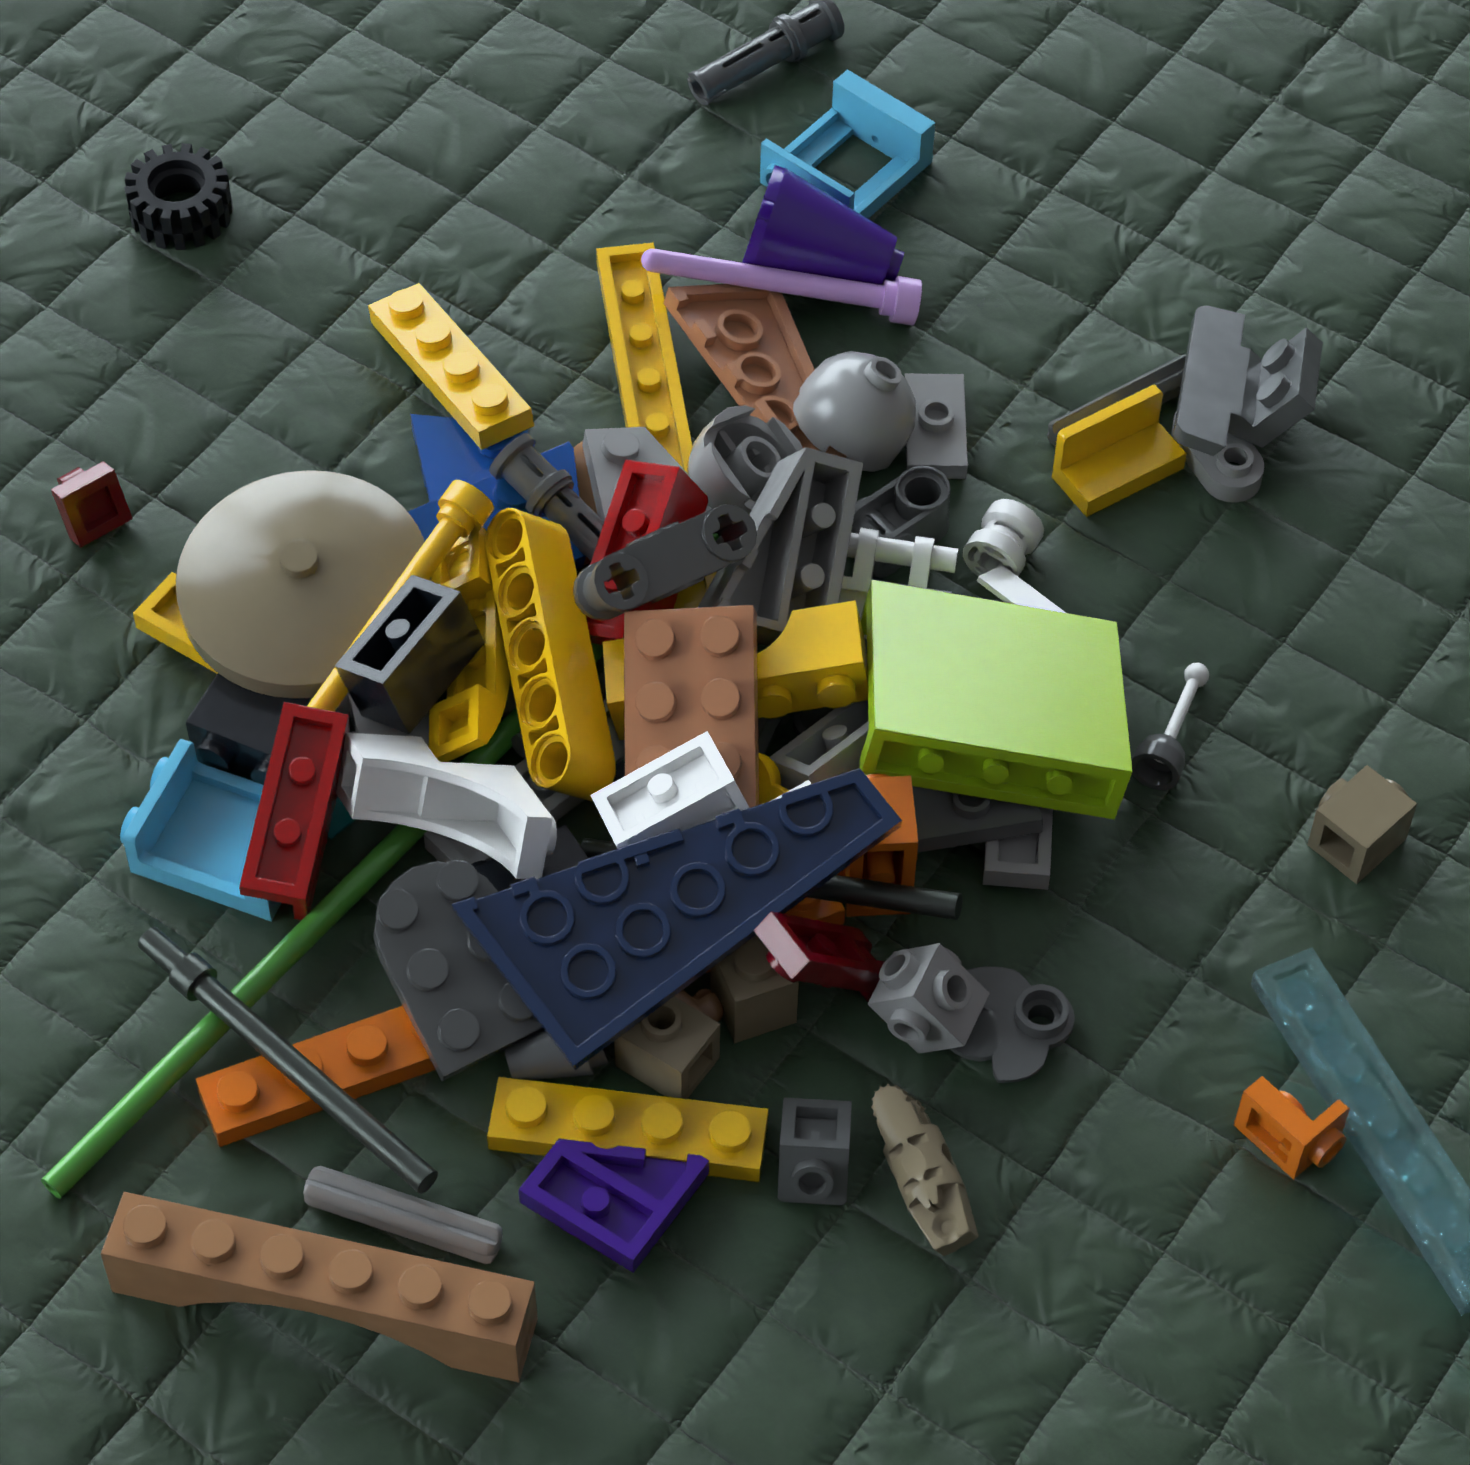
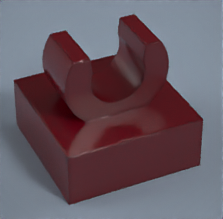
(90, 503)

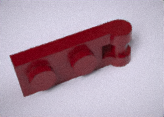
(819, 953)

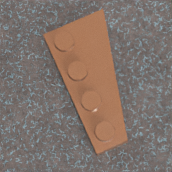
(748, 345)

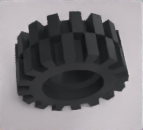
(181, 219)

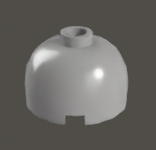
(857, 408)
(738, 456)

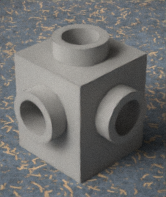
(928, 998)

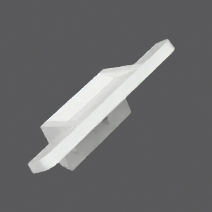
(671, 793)

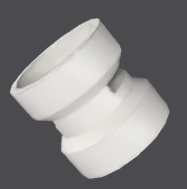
(1006, 536)

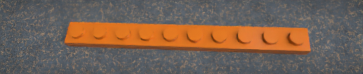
(355, 1056)

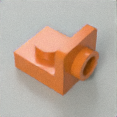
(1284, 1131)

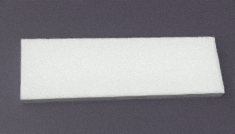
(1014, 590)

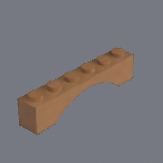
(438, 1307)

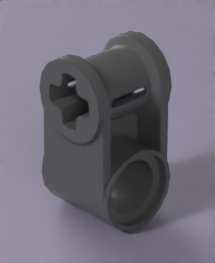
(906, 508)

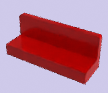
(643, 502)
(295, 807)

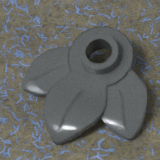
(1005, 1028)

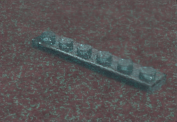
(1382, 1117)

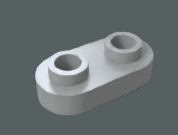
(1225, 480)

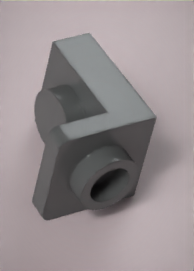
(814, 1151)

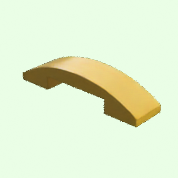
(482, 688)

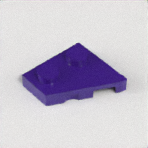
(612, 1195)

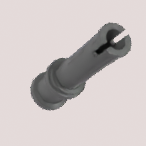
(785, 40)
(548, 492)

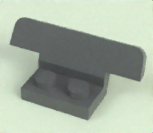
(1237, 391)

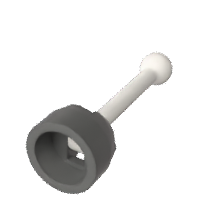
(1160, 756)

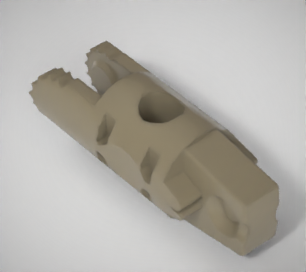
(924, 1170)

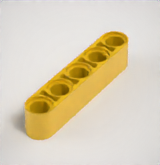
(549, 655)

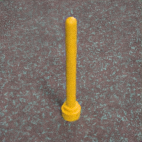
(461, 511)

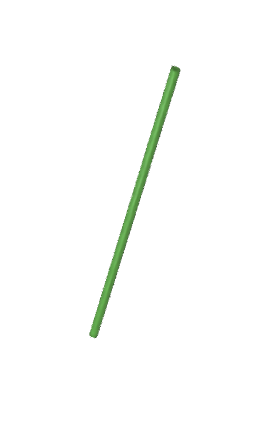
(257, 982)

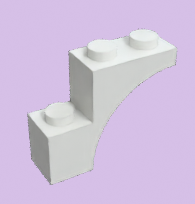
(475, 804)

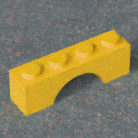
(808, 667)

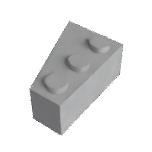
(800, 541)

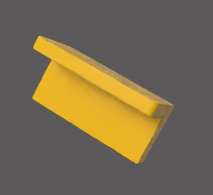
(1116, 452)

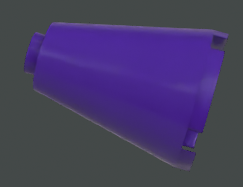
(819, 235)

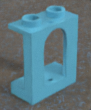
(875, 119)

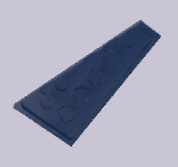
(646, 920)

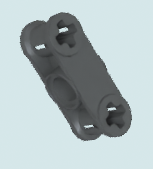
(665, 562)

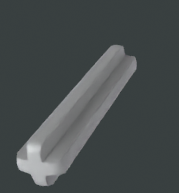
(403, 1214)

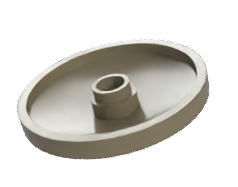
(290, 576)

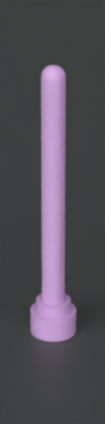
(894, 299)

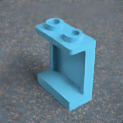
(196, 831)

